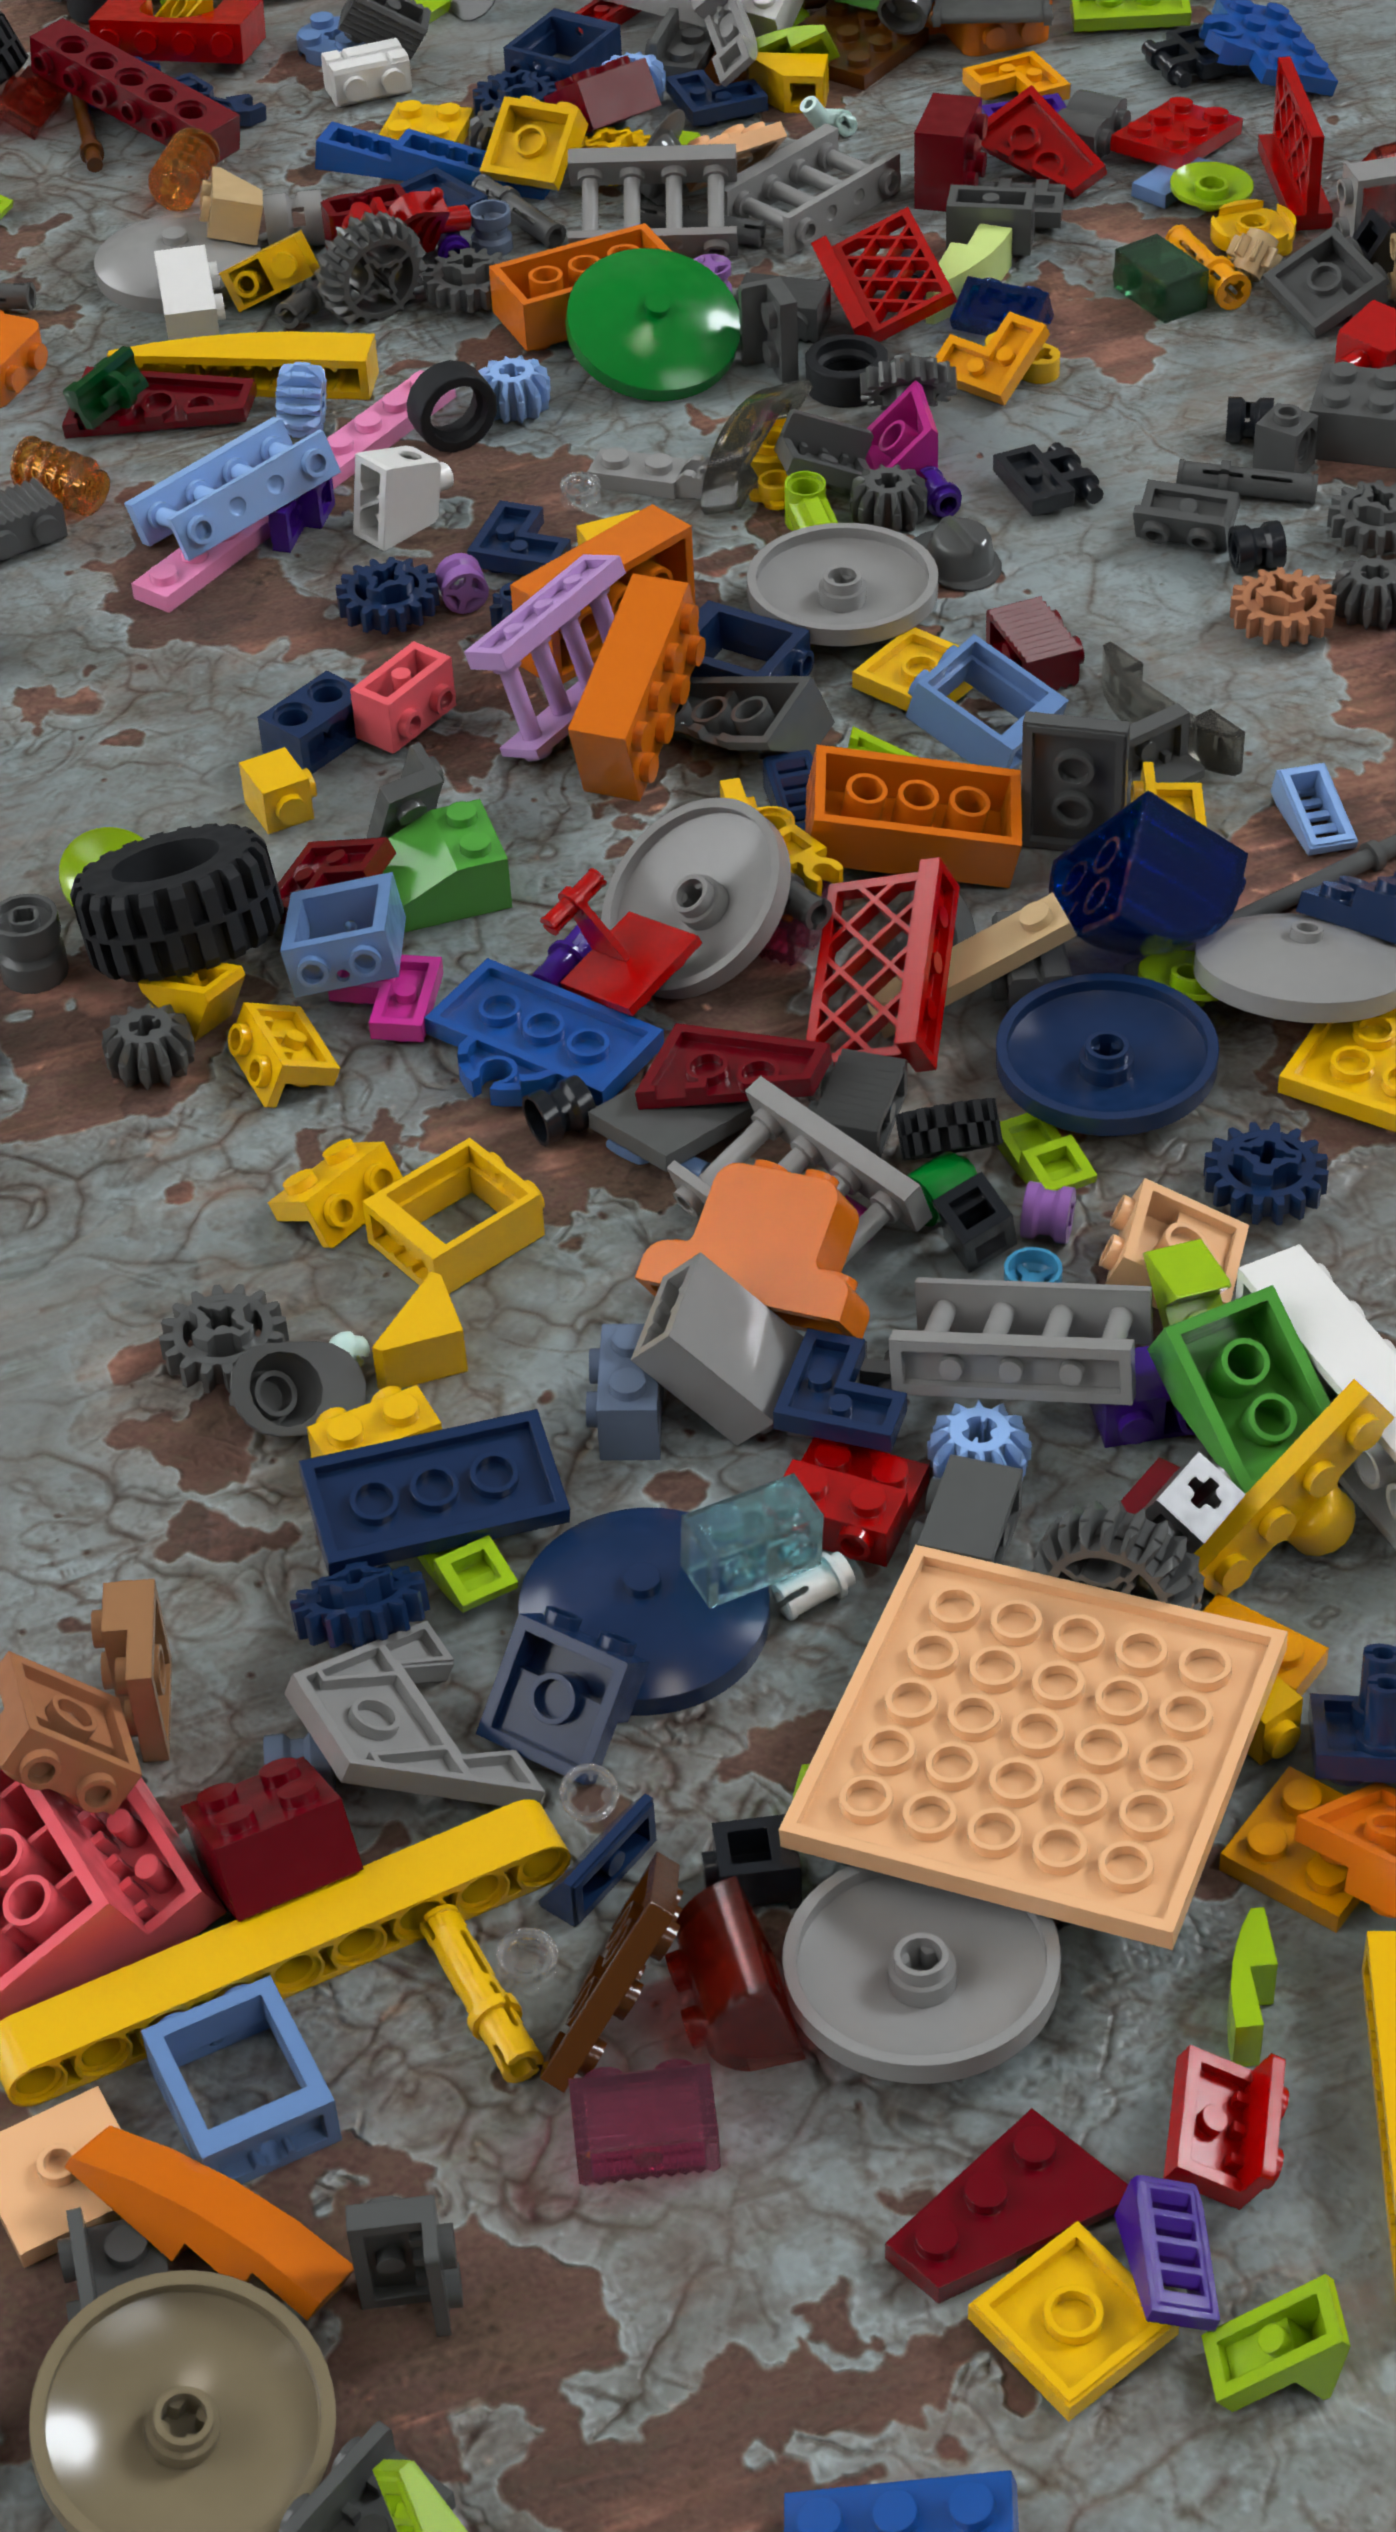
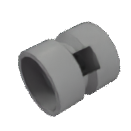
(279, 217)

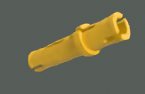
(491, 2011)

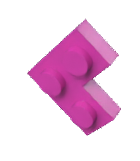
(398, 1001)

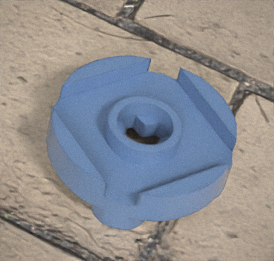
(321, 37)

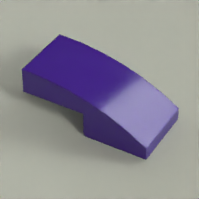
(305, 511)

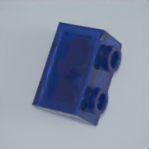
(987, 302)

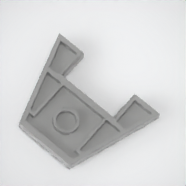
(386, 1734)

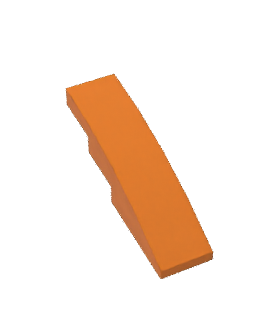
(227, 2225)

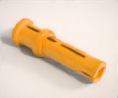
(1225, 298)

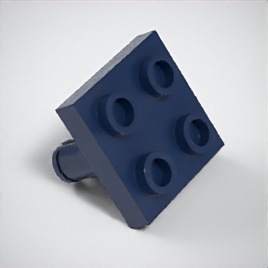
(1357, 1734)

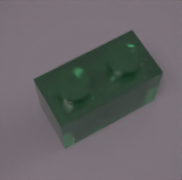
(1161, 278)

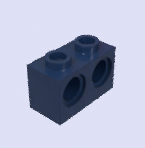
(312, 722)

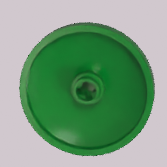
(653, 324)

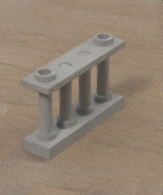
(807, 163)
(659, 165)
(812, 1143)
(1023, 1341)

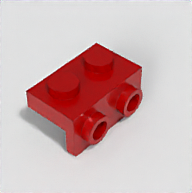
(1226, 2125)

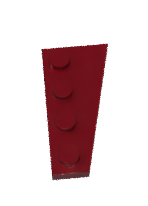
(174, 403)

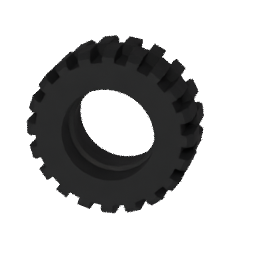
(177, 902)

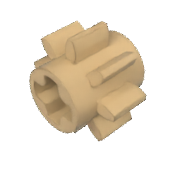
(1254, 253)

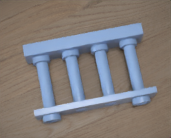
(232, 488)

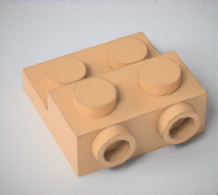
(751, 144)
(1164, 1218)

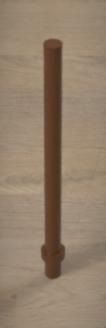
(90, 149)

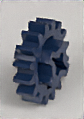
(510, 85)
(388, 595)
(1265, 1173)
(360, 1605)

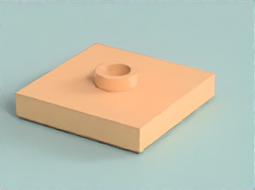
(38, 2186)

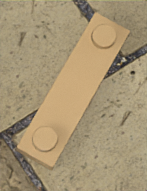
(996, 951)

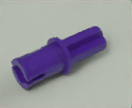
(563, 957)

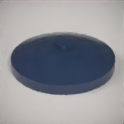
(1107, 1054)
(629, 1580)

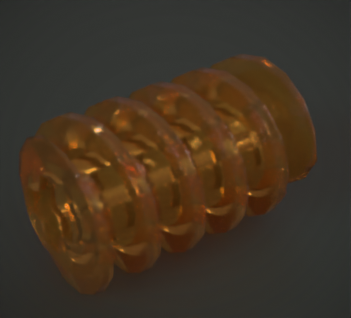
(182, 167)
(65, 473)

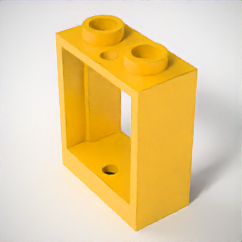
(397, 1211)

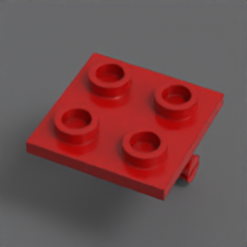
(625, 961)

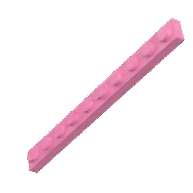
(376, 428)

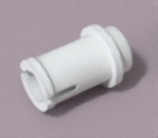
(815, 1585)

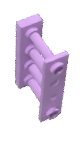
(529, 631)

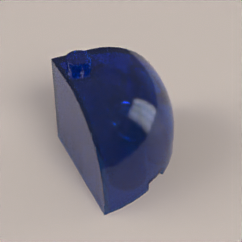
(1148, 880)

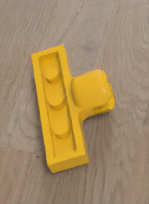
(1298, 1494)

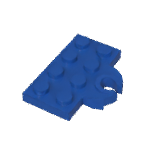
(1259, 35)
(536, 1036)

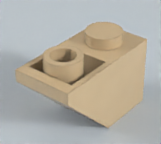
(231, 208)

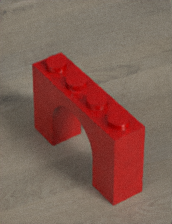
(219, 36)

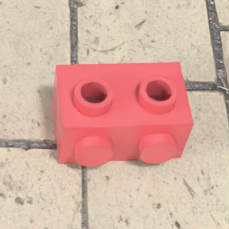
(403, 697)

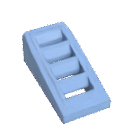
(1313, 781)

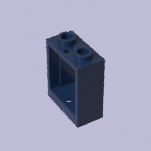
(560, 34)
(776, 642)

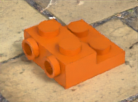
(1360, 1835)

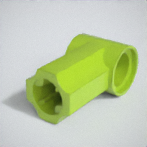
(806, 501)

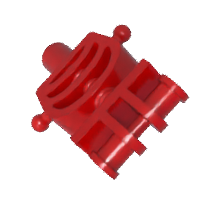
(422, 212)

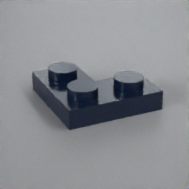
(707, 103)
(511, 540)
(826, 1401)

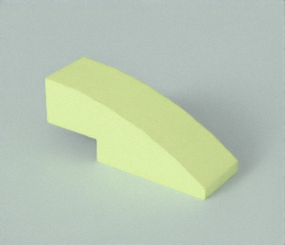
(983, 257)

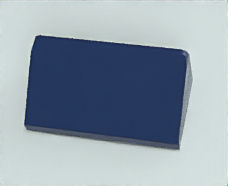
(603, 1863)

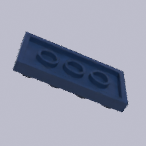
(434, 1491)

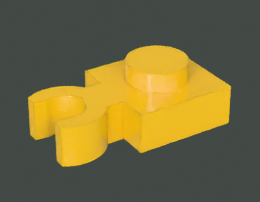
(810, 859)

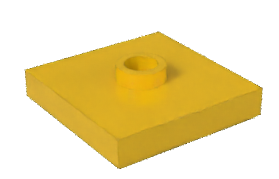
(1070, 2321)

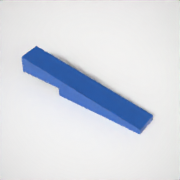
(373, 155)

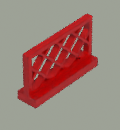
(1296, 152)
(857, 292)
(923, 959)

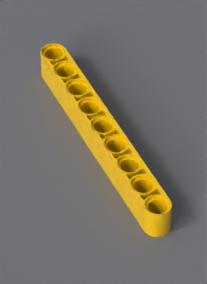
(297, 1943)

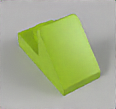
(1185, 1280)
(1278, 2344)

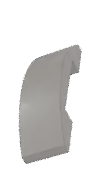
(730, 35)

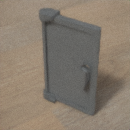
(991, 12)

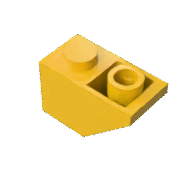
(791, 78)
(270, 271)

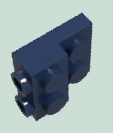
(1355, 905)
(561, 1691)

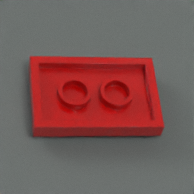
(1176, 133)

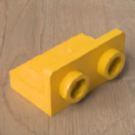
(279, 1048)

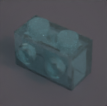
(751, 1540)

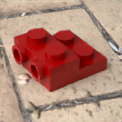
(862, 1495)

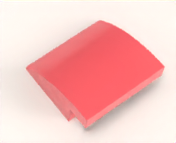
(89, 1891)

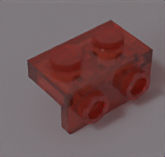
(30, 102)

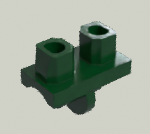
(106, 388)

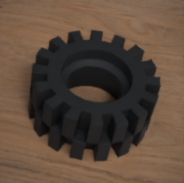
(949, 1128)

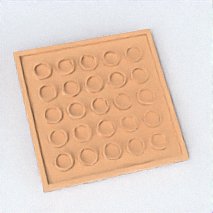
(1038, 1745)

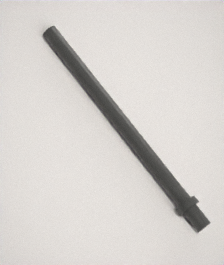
(1370, 856)

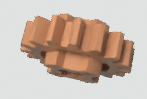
(1283, 606)

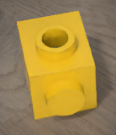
(277, 790)

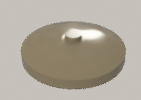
(181, 2409)

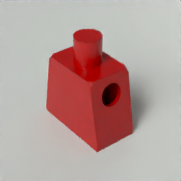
(1369, 337)

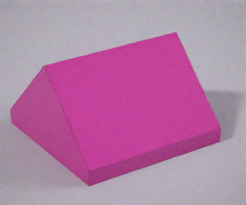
(905, 434)

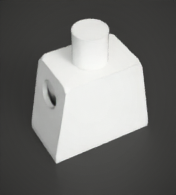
(396, 494)

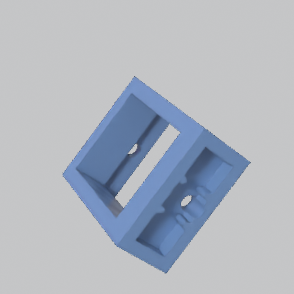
(995, 678)
(323, 941)
(292, 2124)

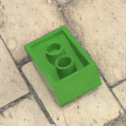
(450, 866)
(1241, 1382)

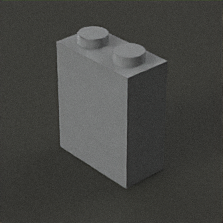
(717, 1349)

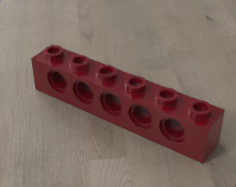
(128, 87)

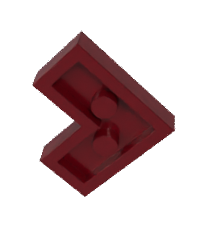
(335, 862)

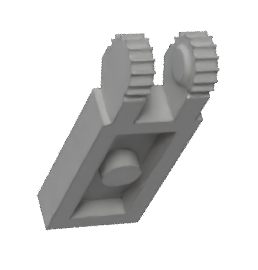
(650, 473)

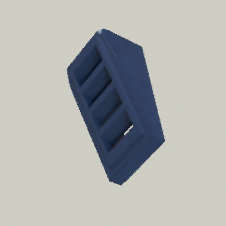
(786, 781)

